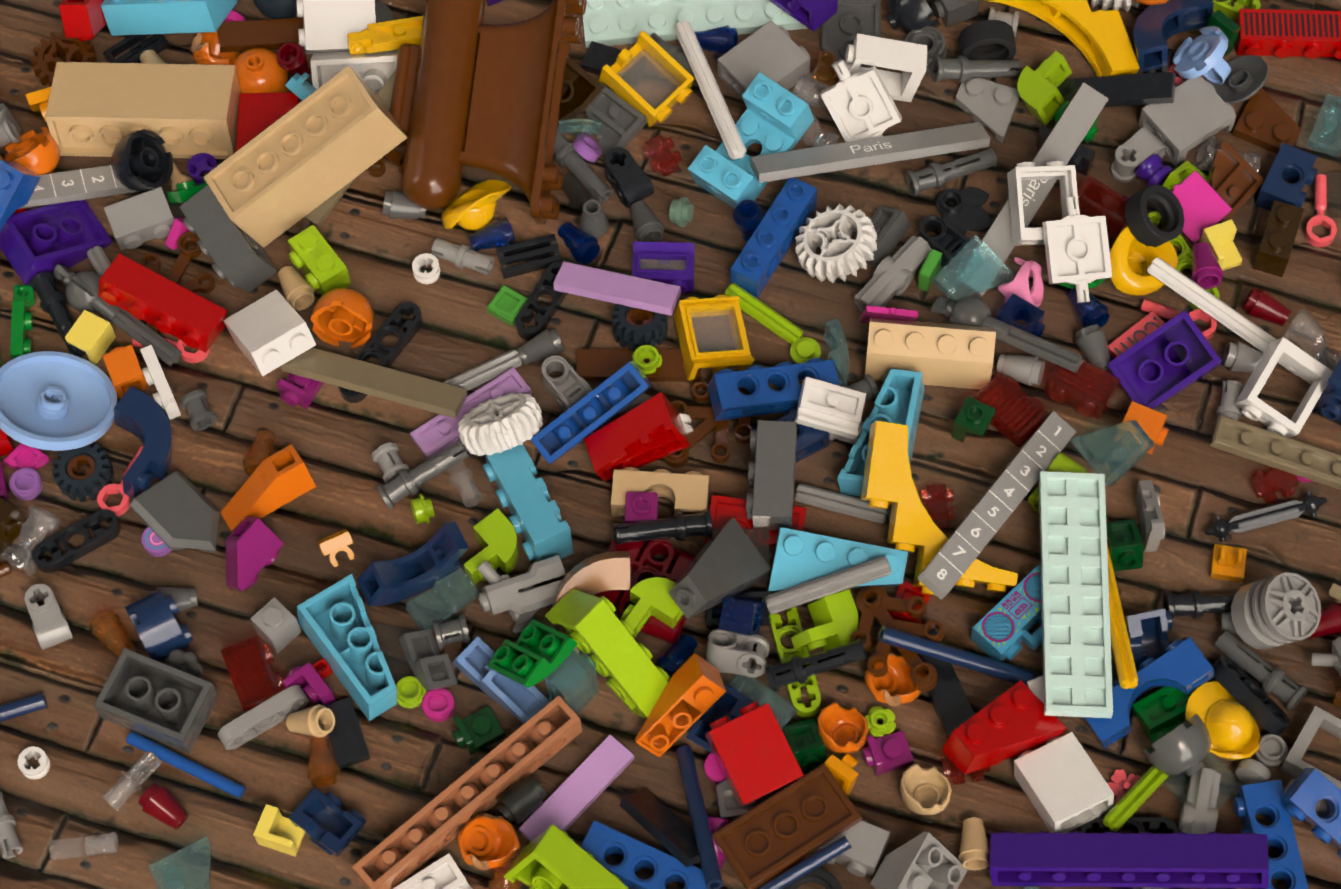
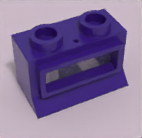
(665, 263)

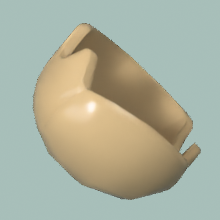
(925, 790)

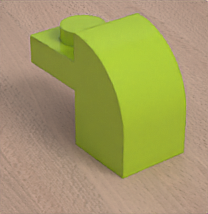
(1040, 86)
(499, 546)
(652, 599)
(834, 622)

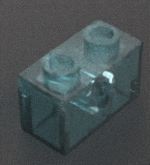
(574, 681)

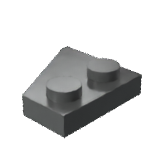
(618, 120)

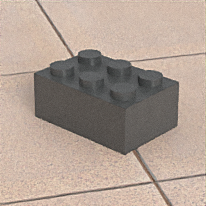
(234, 251)
(772, 475)
(156, 700)

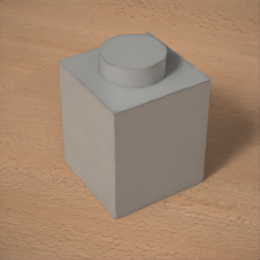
(275, 625)

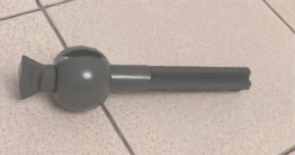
(82, 295)
(975, 312)

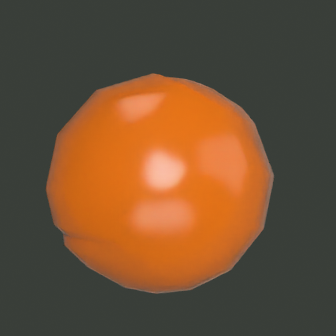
(842, 729)

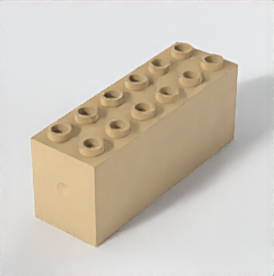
(182, 103)
(305, 157)

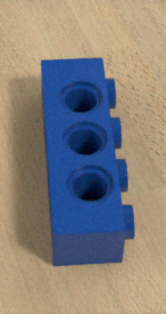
(774, 236)
(732, 404)
(591, 412)
(1265, 800)
(1301, 803)
(604, 841)

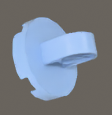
(1204, 56)

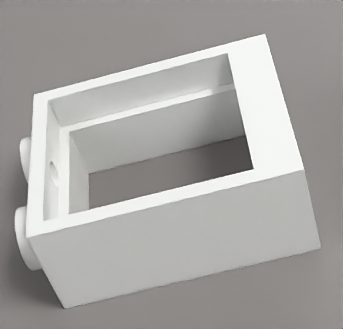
(889, 54)
(1029, 171)
(1300, 364)

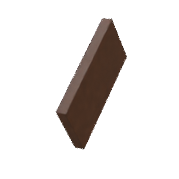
(786, 827)

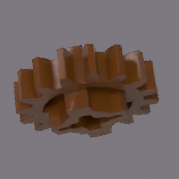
(53, 50)

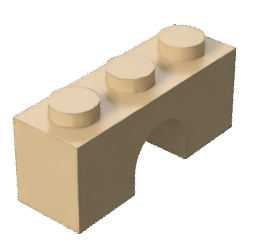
(686, 491)

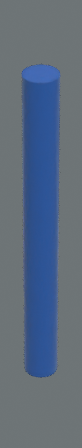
(186, 765)

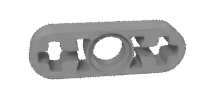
(262, 717)

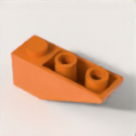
(270, 486)
(681, 704)

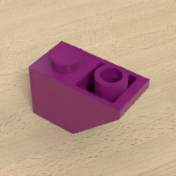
(248, 551)

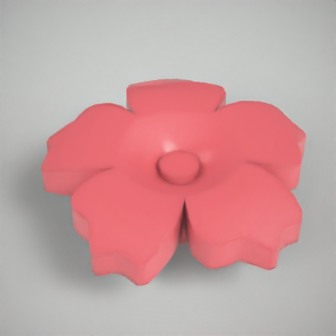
(1121, 784)

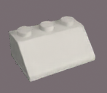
(372, 68)

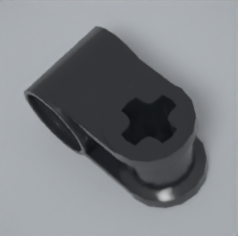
(626, 177)
(948, 240)

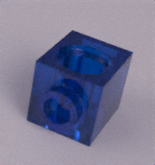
(1019, 309)
(741, 615)

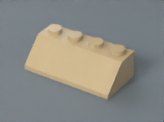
(943, 352)

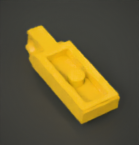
(385, 36)

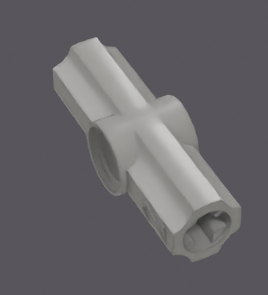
(893, 274)
(1200, 811)

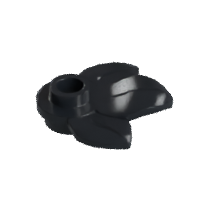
(968, 210)

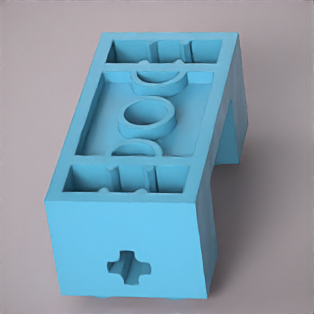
(772, 120)

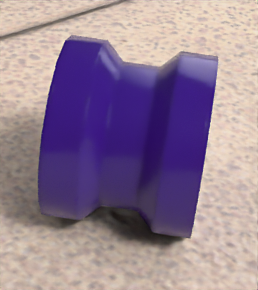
(200, 164)
(1153, 171)

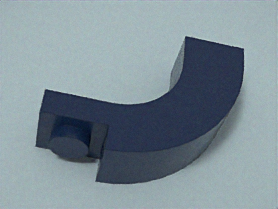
(1161, 22)
(147, 421)
(407, 576)

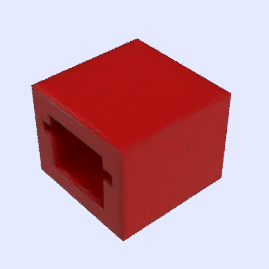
(322, 668)

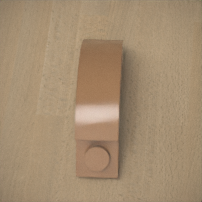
(596, 575)

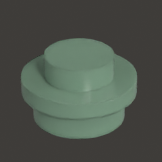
(681, 211)

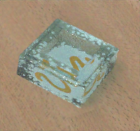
(579, 126)

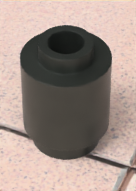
(521, 800)

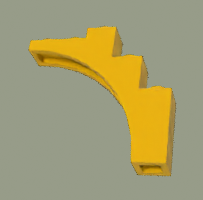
(1096, 34)
(890, 482)

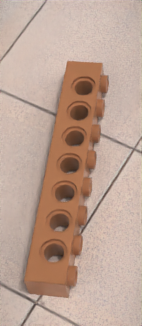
(468, 796)

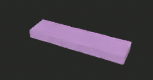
(617, 288)
(443, 430)
(579, 789)

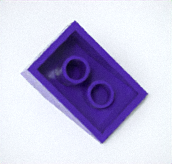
(51, 236)
(1165, 362)

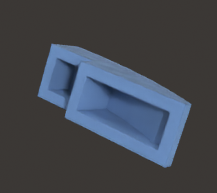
(510, 695)

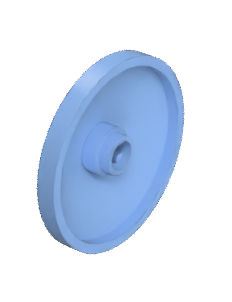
(55, 401)

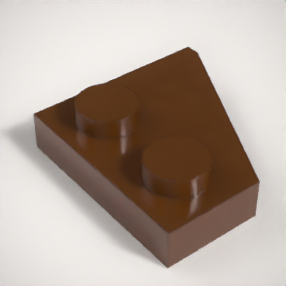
(1266, 124)
(1232, 178)

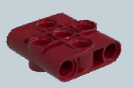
(644, 567)

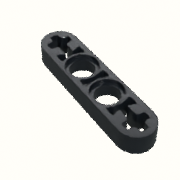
(385, 354)

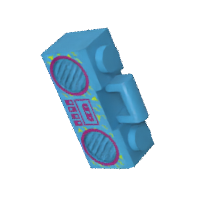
(1008, 623)

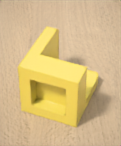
(1222, 244)
(91, 335)
(278, 832)

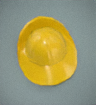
(475, 206)
(1131, 261)
(1230, 725)

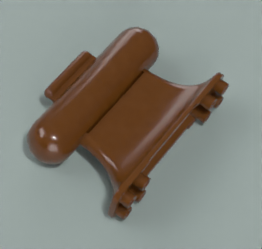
(483, 101)

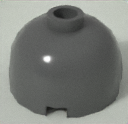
(1181, 748)

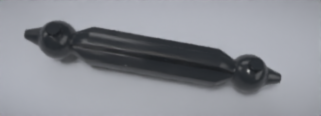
(1265, 516)

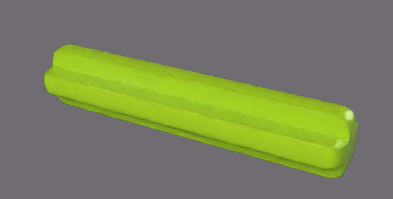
(765, 314)
(1134, 799)

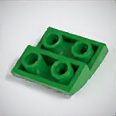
(533, 654)

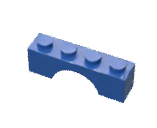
(15, 188)
(1179, 668)

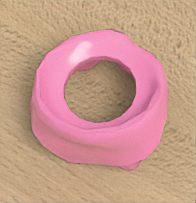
(1020, 284)

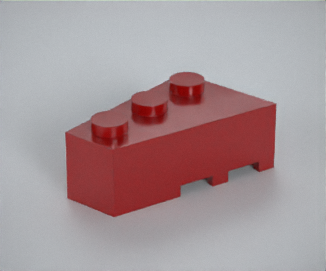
(637, 437)
(1002, 731)

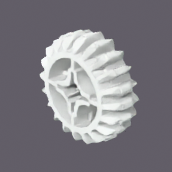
(839, 251)
(500, 424)

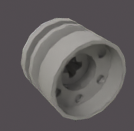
(1276, 611)

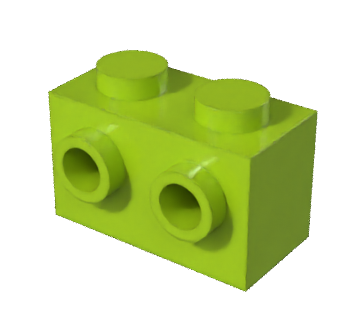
(318, 261)

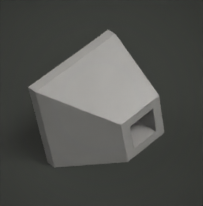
(919, 865)

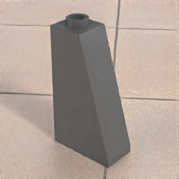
(720, 570)

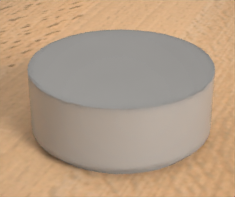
(1252, 771)

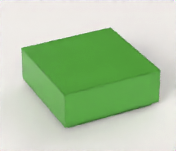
(929, 270)
(506, 305)

